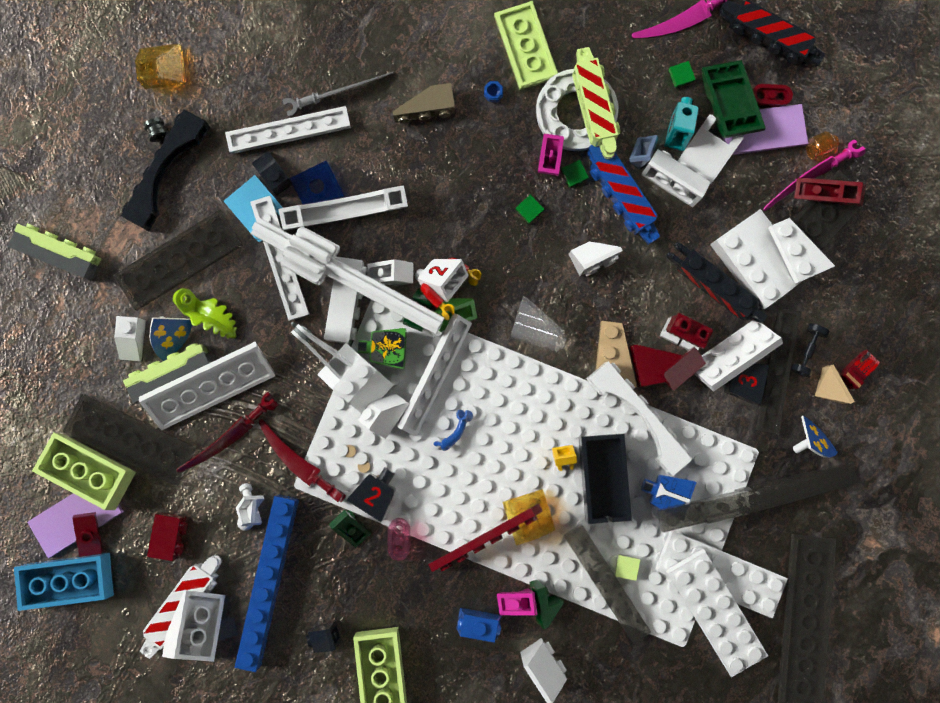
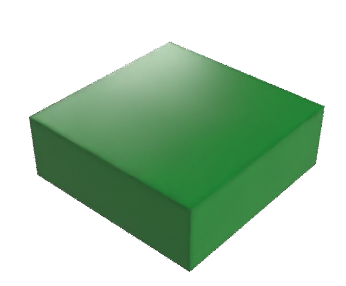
(681, 74)
(574, 173)
(529, 209)

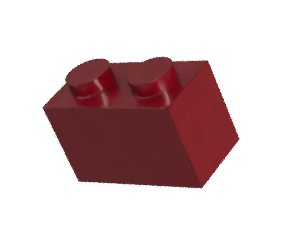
(167, 536)

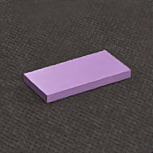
(783, 130)
(55, 525)

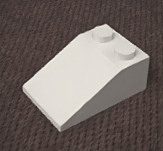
(195, 627)
(544, 669)

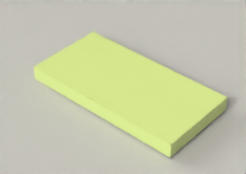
(525, 45)

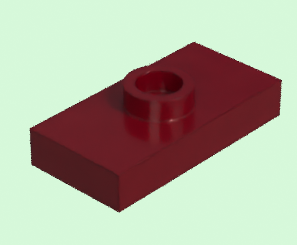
(87, 534)

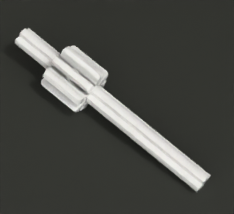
(316, 258)

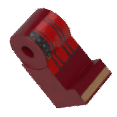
(859, 369)

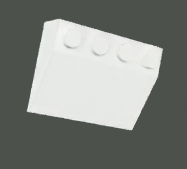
(755, 259)

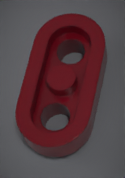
(770, 95)

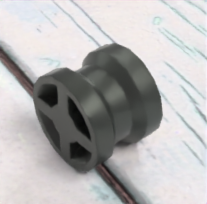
(155, 129)

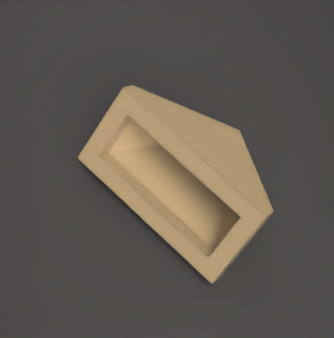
(832, 386)

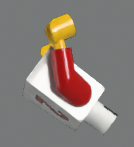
(443, 279)

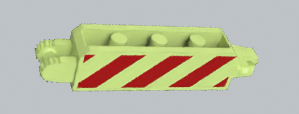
(595, 103)

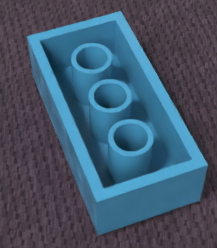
(63, 581)

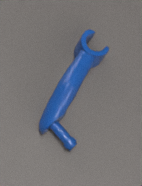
(463, 417)

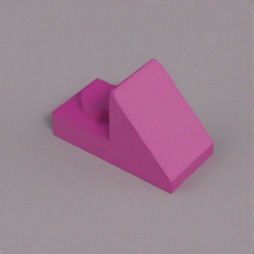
(517, 603)

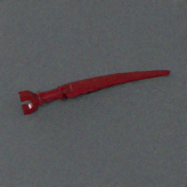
(235, 432)
(300, 467)

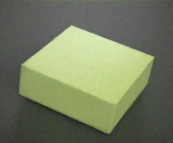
(627, 567)

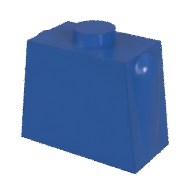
(478, 625)

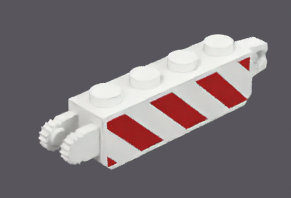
(197, 578)

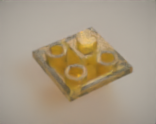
(160, 66)
(536, 529)

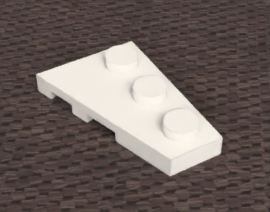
(798, 251)

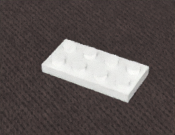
(737, 354)

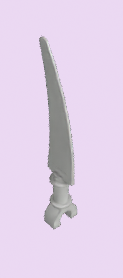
(316, 98)

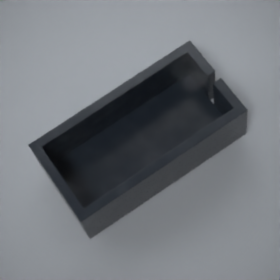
(605, 478)

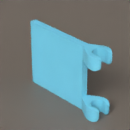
(240, 202)

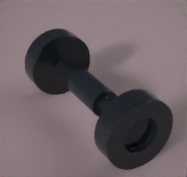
(819, 331)

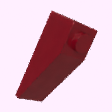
(830, 191)

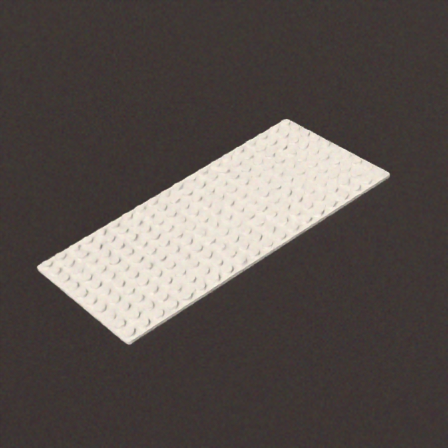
(507, 452)

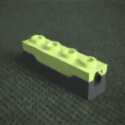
(54, 252)
(166, 371)

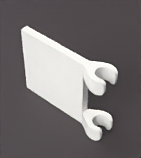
(707, 152)

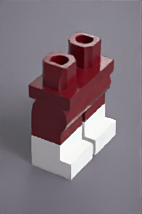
(688, 330)

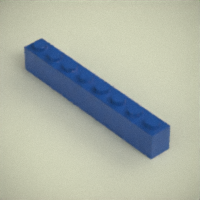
(266, 583)

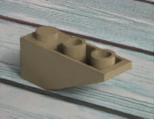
(431, 102)

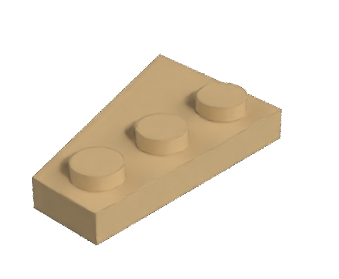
(614, 348)

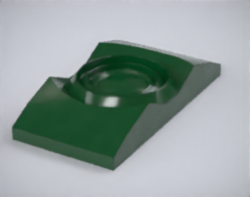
(732, 99)

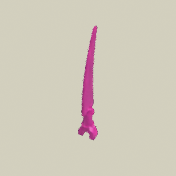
(686, 19)
(822, 168)

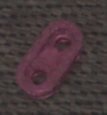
(398, 537)

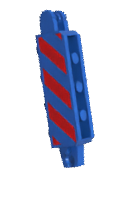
(624, 193)

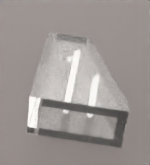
(536, 328)

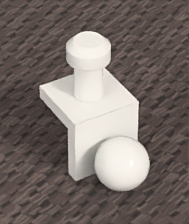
(248, 508)

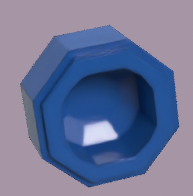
(493, 91)

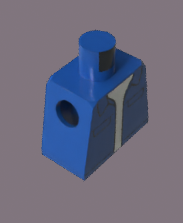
(668, 491)

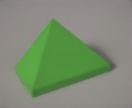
(463, 306)

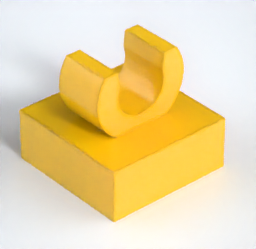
(564, 456)

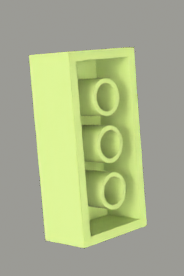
(84, 471)
(380, 666)

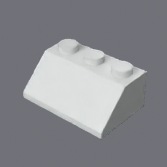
(676, 178)

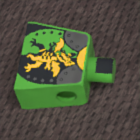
(386, 347)

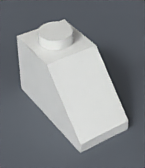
(391, 272)
(129, 337)
(383, 414)

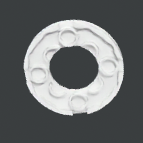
(547, 111)

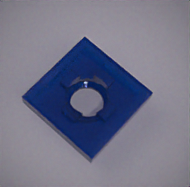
(322, 172)

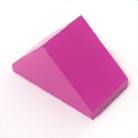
(550, 154)

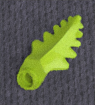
(205, 313)

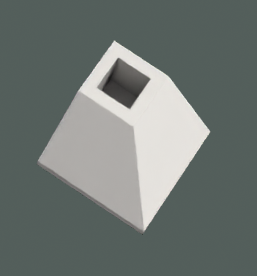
(592, 255)

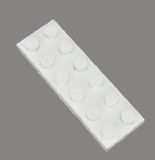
(207, 386)
(747, 582)
(717, 612)

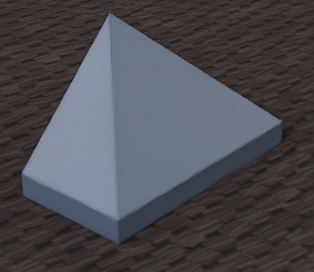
(643, 150)

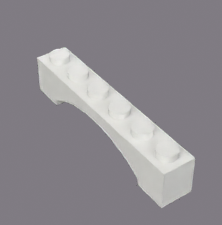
(343, 208)
(670, 453)

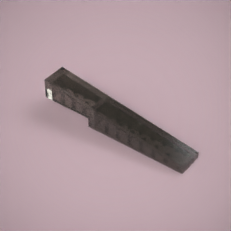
(606, 583)

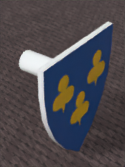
(168, 335)
(815, 441)

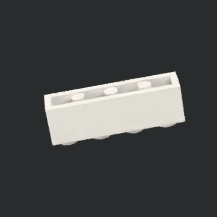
(343, 308)

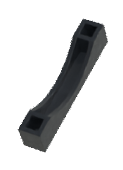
(186, 133)

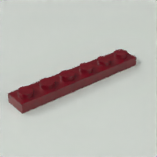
(493, 536)

